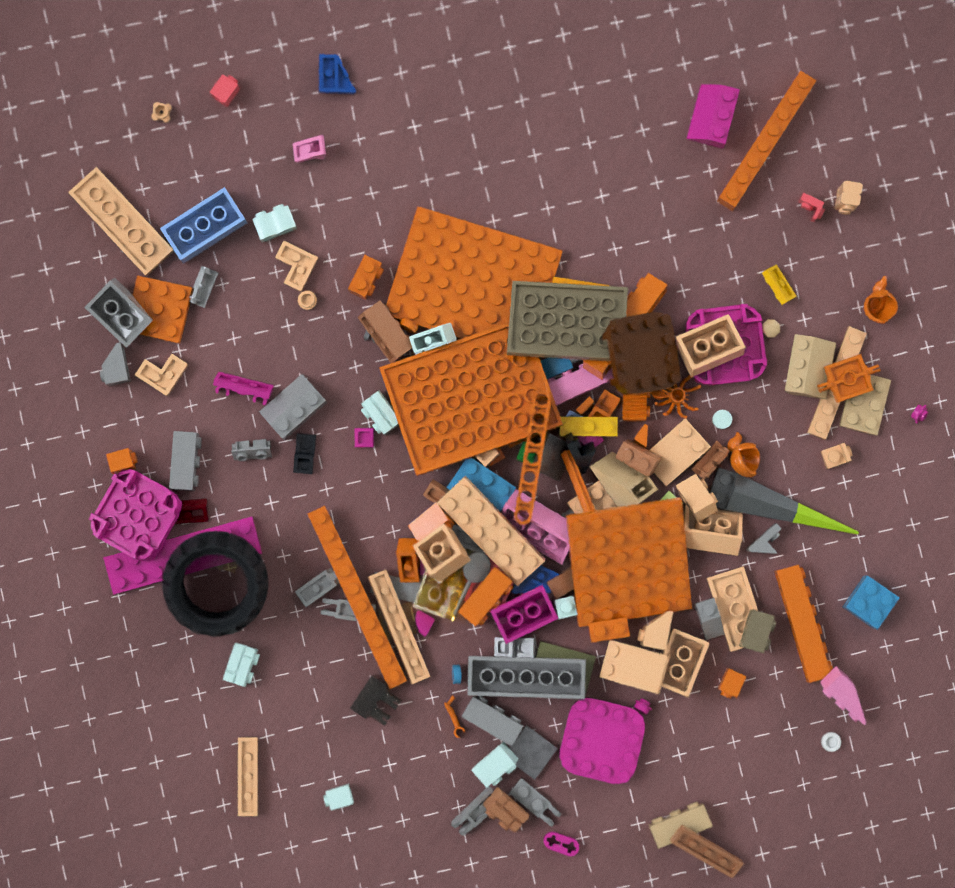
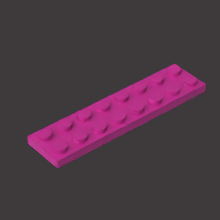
(129, 573)

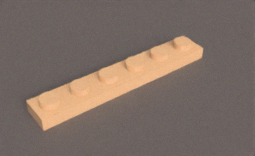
(828, 407)
(398, 626)

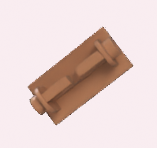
(710, 460)

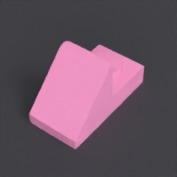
(309, 149)

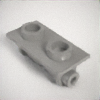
(203, 286)
(242, 451)

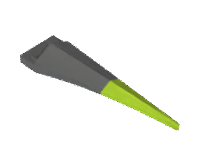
(749, 497)

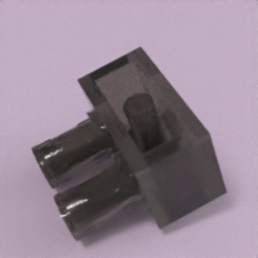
(367, 700)

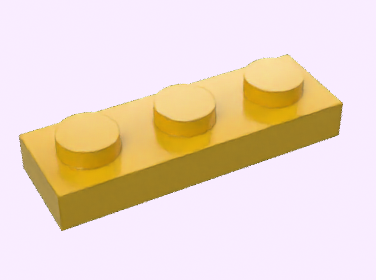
(589, 426)

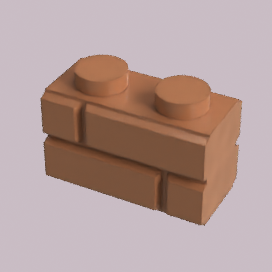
(638, 457)
(505, 809)

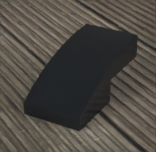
(304, 453)

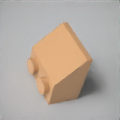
(656, 632)

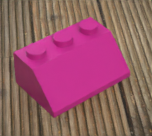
(713, 114)
(524, 614)

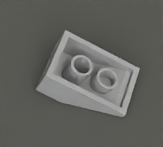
(119, 312)

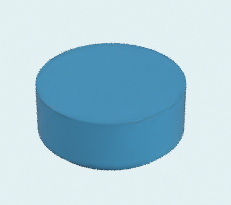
(456, 674)

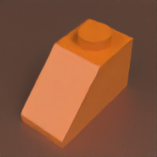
(408, 560)

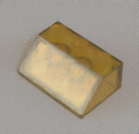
(442, 596)

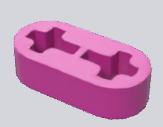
(563, 839)

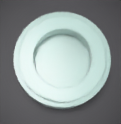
(722, 419)

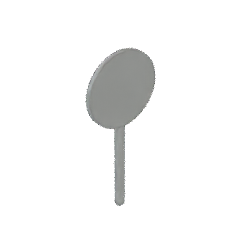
(474, 571)

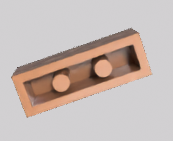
(385, 331)

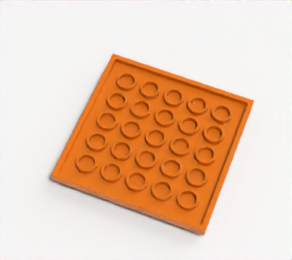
(629, 561)

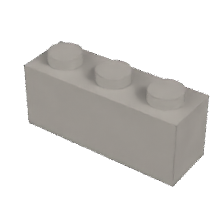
(185, 461)
(493, 720)

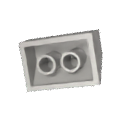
(293, 407)

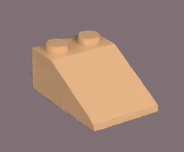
(678, 451)
(634, 666)

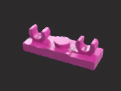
(243, 386)

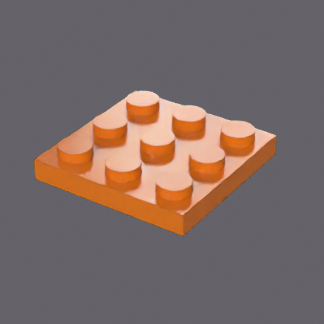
(166, 305)

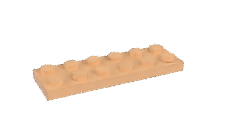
(121, 221)
(491, 530)

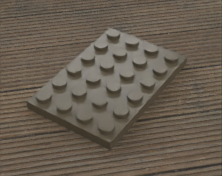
(563, 319)

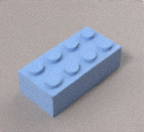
(203, 225)

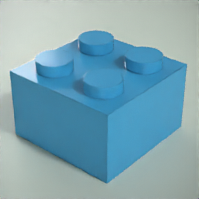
(870, 602)

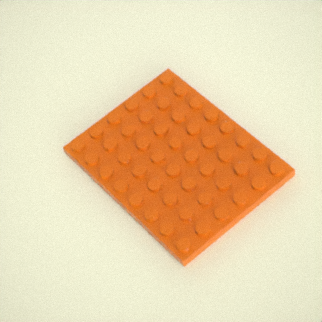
(463, 273)
(465, 399)

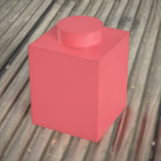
(225, 89)

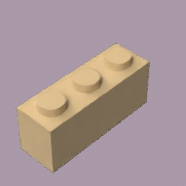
(693, 818)

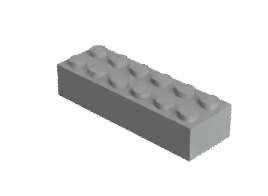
(526, 677)

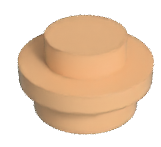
(307, 300)

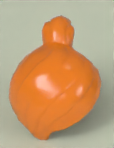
(880, 304)
(744, 456)

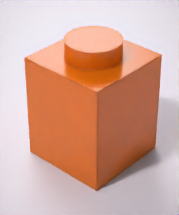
(122, 460)
(731, 683)

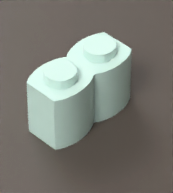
(274, 223)

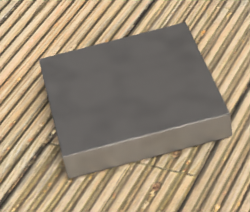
(552, 462)
(532, 752)

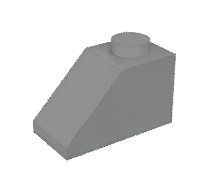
(115, 367)
(709, 618)

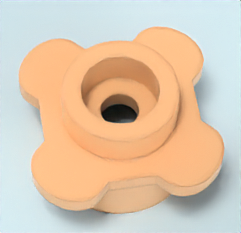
(157, 107)

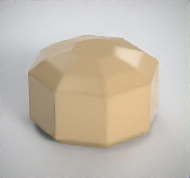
(770, 328)

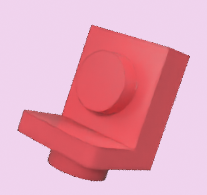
(809, 203)

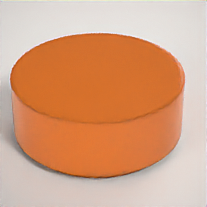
(409, 325)

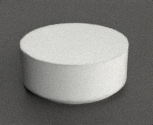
(831, 741)

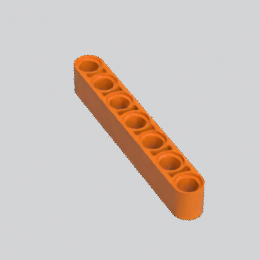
(532, 448)

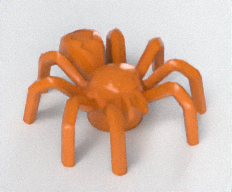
(676, 396)

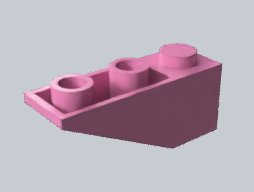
(842, 689)

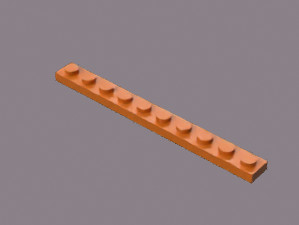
(357, 597)

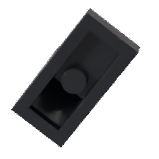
(581, 454)

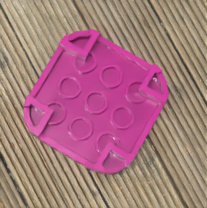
(749, 327)
(135, 515)
(602, 740)

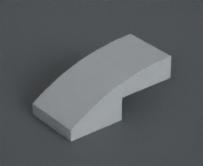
(518, 648)

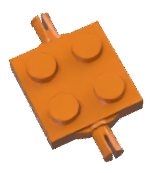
(848, 378)

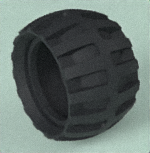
(209, 622)

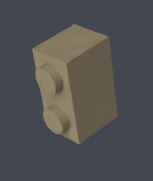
(757, 631)

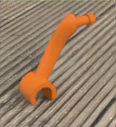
(450, 710)

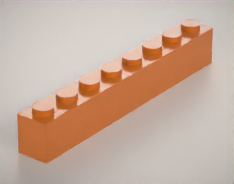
(766, 140)

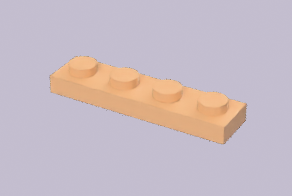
(247, 776)

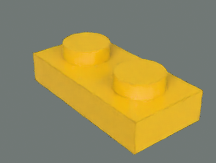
(779, 284)

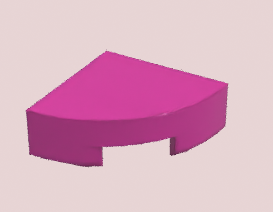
(423, 622)

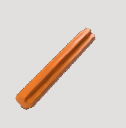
(577, 481)

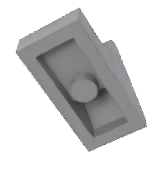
(761, 544)

